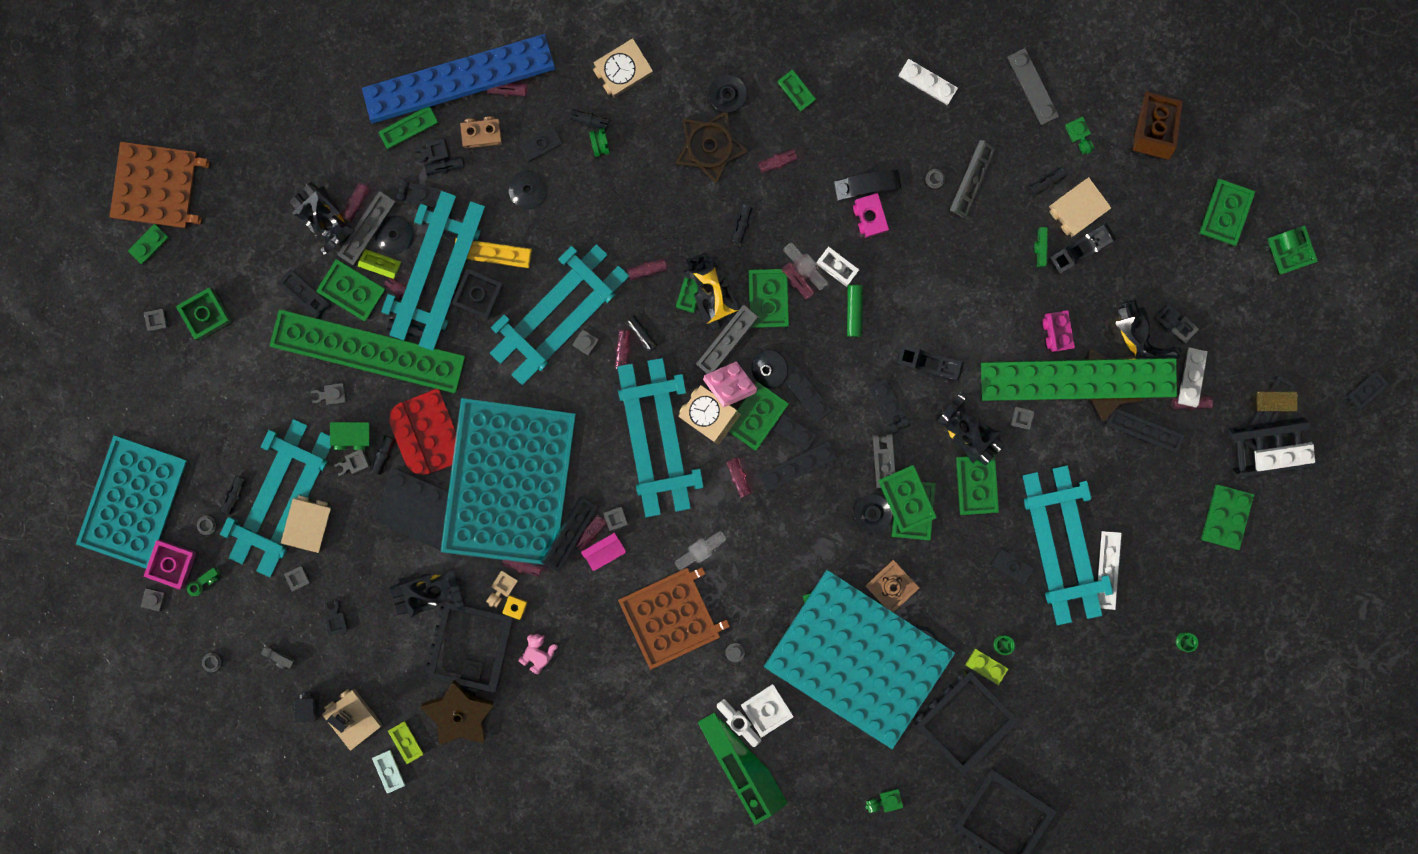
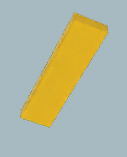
(499, 254)

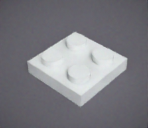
(767, 710)

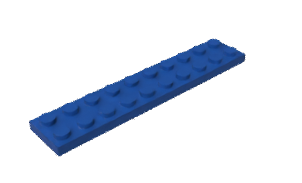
(458, 78)

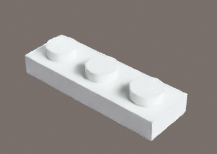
(928, 82)
(1192, 377)
(1284, 456)

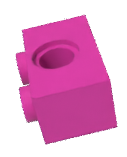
(873, 204)

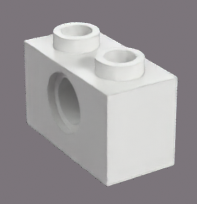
(837, 266)

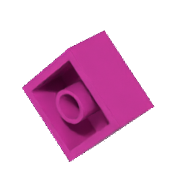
(170, 564)

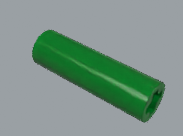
(855, 311)

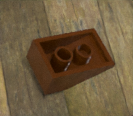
(1158, 126)

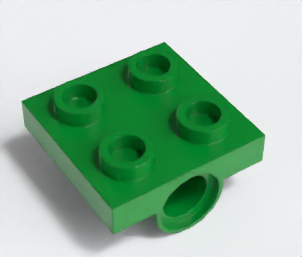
(1292, 250)

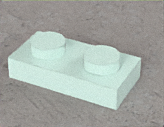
(388, 771)

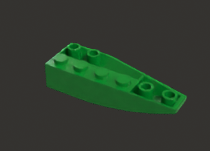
(744, 770)

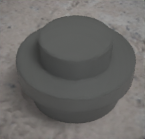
(935, 178)
(206, 525)
(735, 652)
(211, 662)

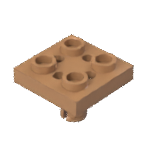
(892, 587)

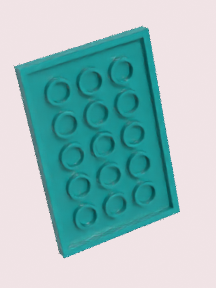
(131, 501)

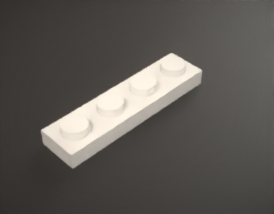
(1109, 566)

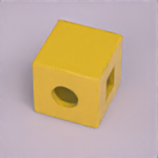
(521, 607)

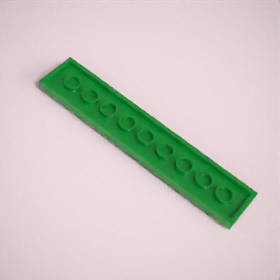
(367, 351)
(1079, 379)

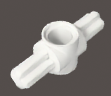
(746, 731)

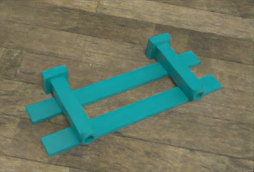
(438, 222)
(580, 271)
(660, 389)
(286, 450)
(1067, 497)

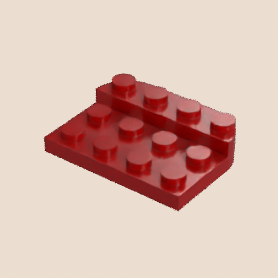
(424, 432)

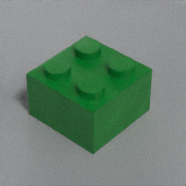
(204, 314)
(349, 434)

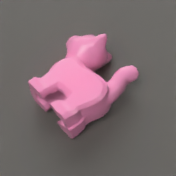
(534, 654)

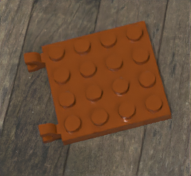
(155, 185)
(670, 617)

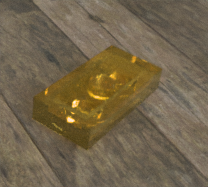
(1277, 401)

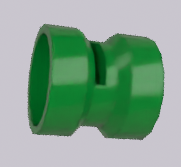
(1007, 644)
(1189, 644)

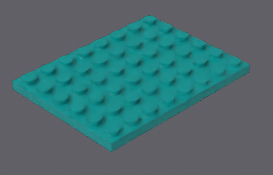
(507, 481)
(859, 659)

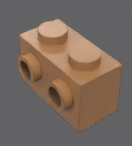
(481, 133)

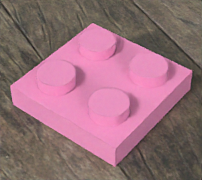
(730, 384)

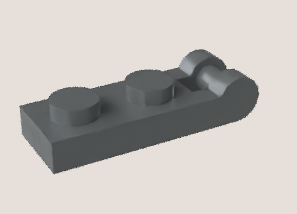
(883, 457)

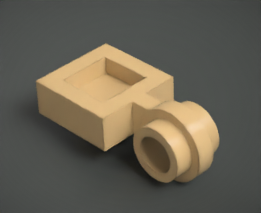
(504, 585)

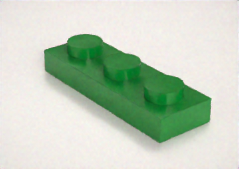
(408, 127)

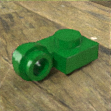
(1078, 131)
(209, 577)
(890, 800)

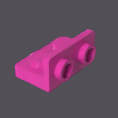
(1059, 331)

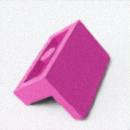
(603, 551)

